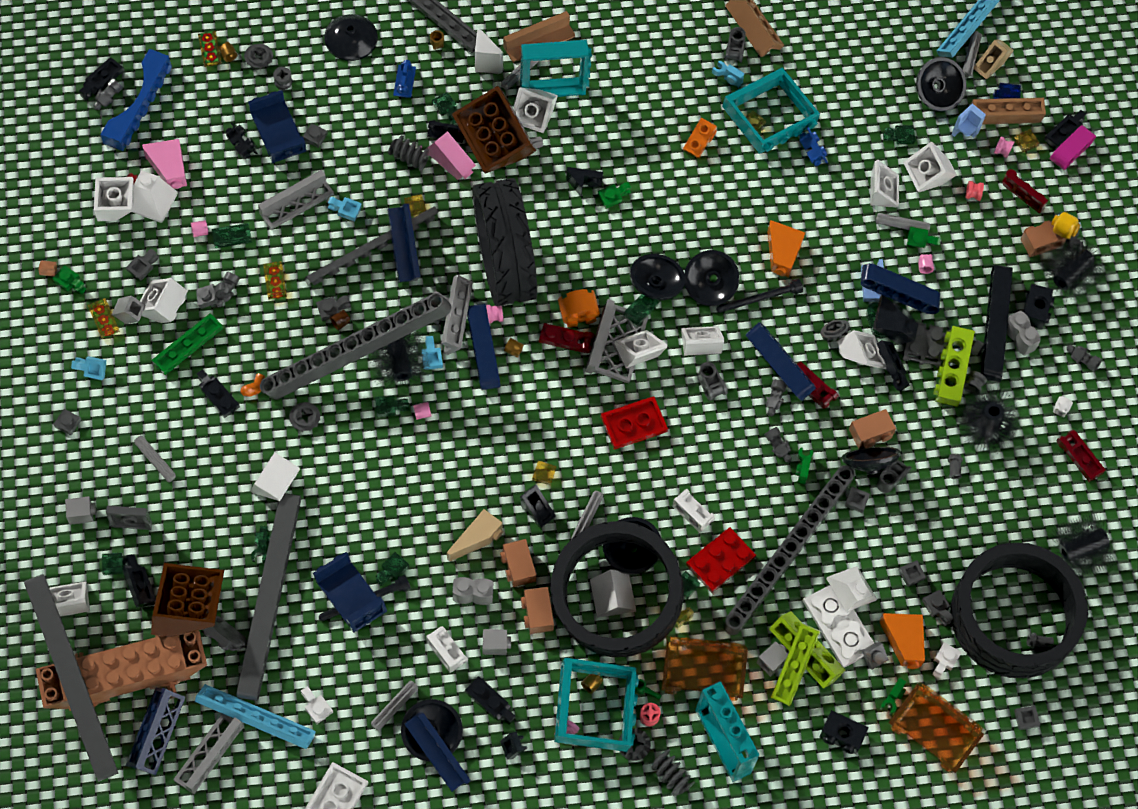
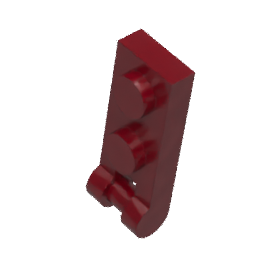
(1024, 191)
(566, 338)
(821, 387)
(1081, 455)

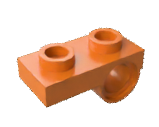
(700, 137)

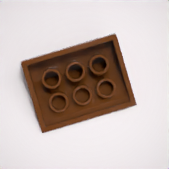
(494, 131)
(186, 599)

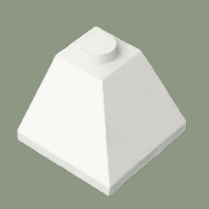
(534, 108)
(929, 168)
(152, 196)
(861, 349)
(851, 588)

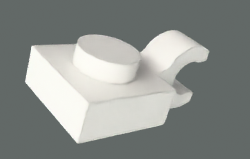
(945, 658)
(317, 707)

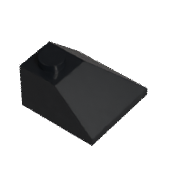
(895, 322)

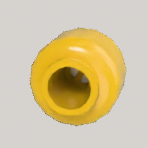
(1065, 225)

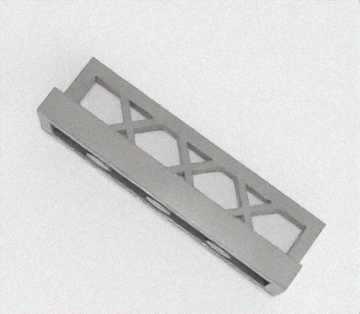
(293, 194)
(456, 318)
(212, 755)

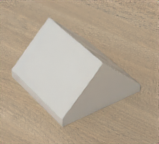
(487, 55)
(884, 186)
(702, 340)
(639, 348)
(275, 478)
(612, 593)
(71, 598)

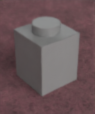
(128, 309)
(80, 510)
(495, 642)
(773, 658)

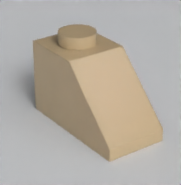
(993, 58)

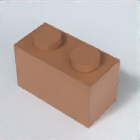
(1041, 239)
(872, 429)
(519, 563)
(538, 610)

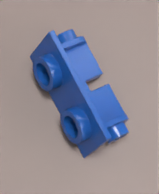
(404, 79)
(809, 141)

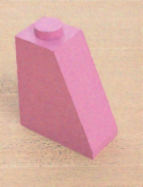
(451, 156)
(167, 161)

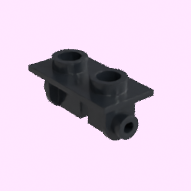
(437, 129)
(245, 145)

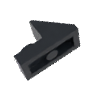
(580, 177)
(537, 506)

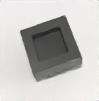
(315, 135)
(67, 422)
(857, 499)
(912, 573)
(875, 655)
(1027, 718)

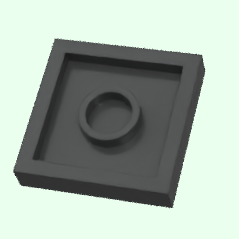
(129, 517)

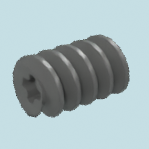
(409, 152)
(671, 773)

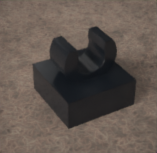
(512, 746)

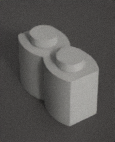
(1024, 335)
(477, 591)

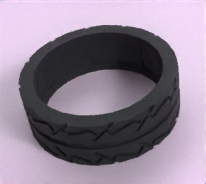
(505, 241)
(609, 533)
(1049, 568)

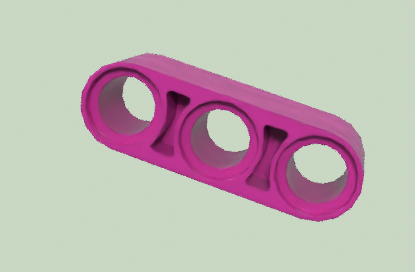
(1072, 147)

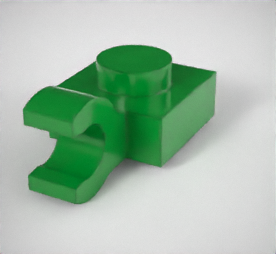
(611, 195)
(919, 237)
(69, 279)
(803, 469)
(897, 692)

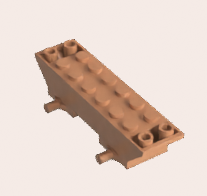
(129, 668)

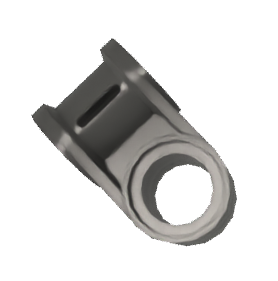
(736, 47)
(713, 384)
(893, 473)

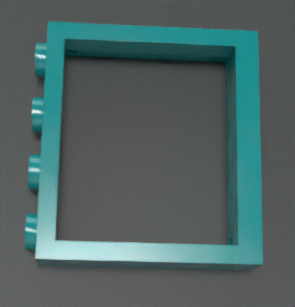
(554, 51)
(760, 86)
(629, 719)
(727, 732)

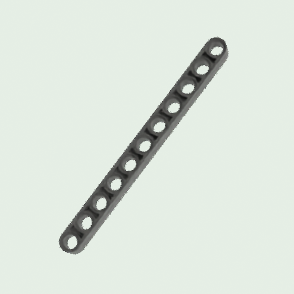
(343, 351)
(786, 557)
(268, 598)
(71, 678)

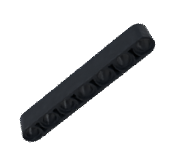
(996, 323)

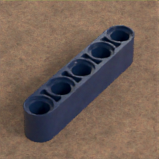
(900, 289)
(483, 347)
(780, 361)

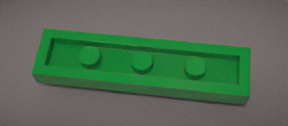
(187, 344)

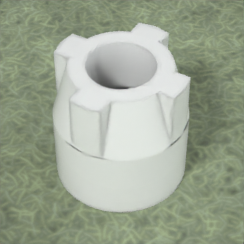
(1062, 406)

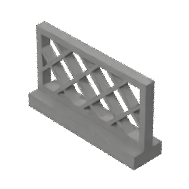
(600, 342)

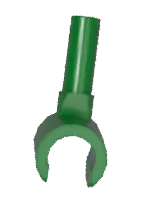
(647, 690)

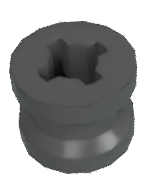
(286, 80)
(975, 382)

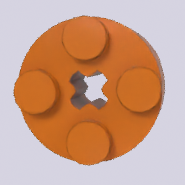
(579, 307)

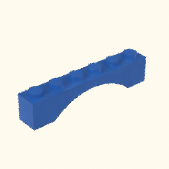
(120, 129)

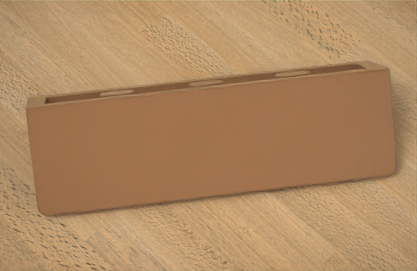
(755, 25)
(549, 30)
(1011, 110)

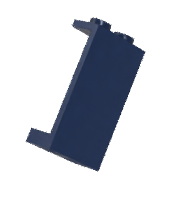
(276, 126)
(349, 592)

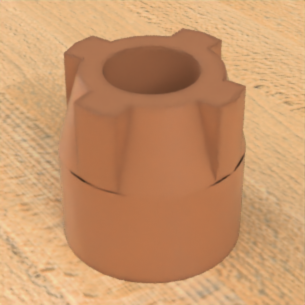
(47, 268)

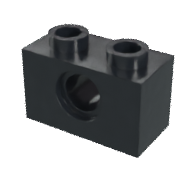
(1042, 297)
(855, 731)

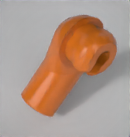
(252, 388)

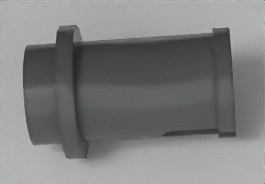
(955, 466)
(1039, 641)

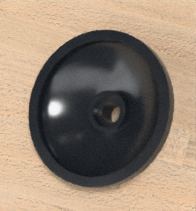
(351, 44)
(949, 80)
(699, 274)
(657, 276)
(871, 458)
(631, 563)
(443, 719)

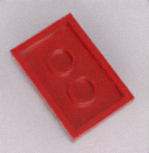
(634, 422)
(720, 559)

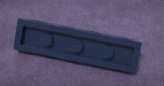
(404, 244)
(149, 727)
(437, 751)

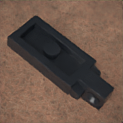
(100, 78)
(1064, 129)
(893, 364)
(217, 394)
(138, 582)
(490, 700)

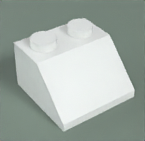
(113, 197)
(163, 300)

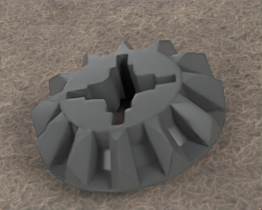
(260, 50)
(835, 330)
(309, 410)
(641, 750)

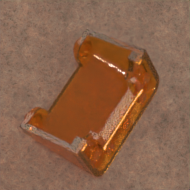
(702, 663)
(937, 726)

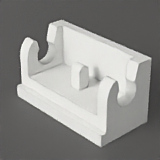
(692, 511)
(446, 649)

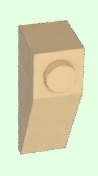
(477, 535)

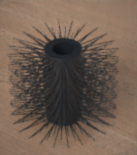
(1073, 269)
(399, 360)
(990, 420)
(1084, 545)

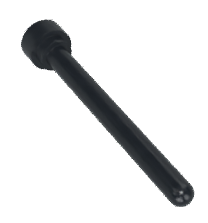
(794, 286)
(400, 584)

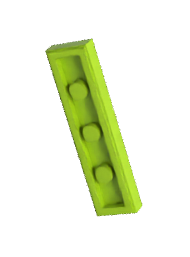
(795, 664)

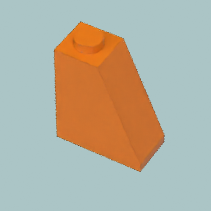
(783, 247)
(906, 637)

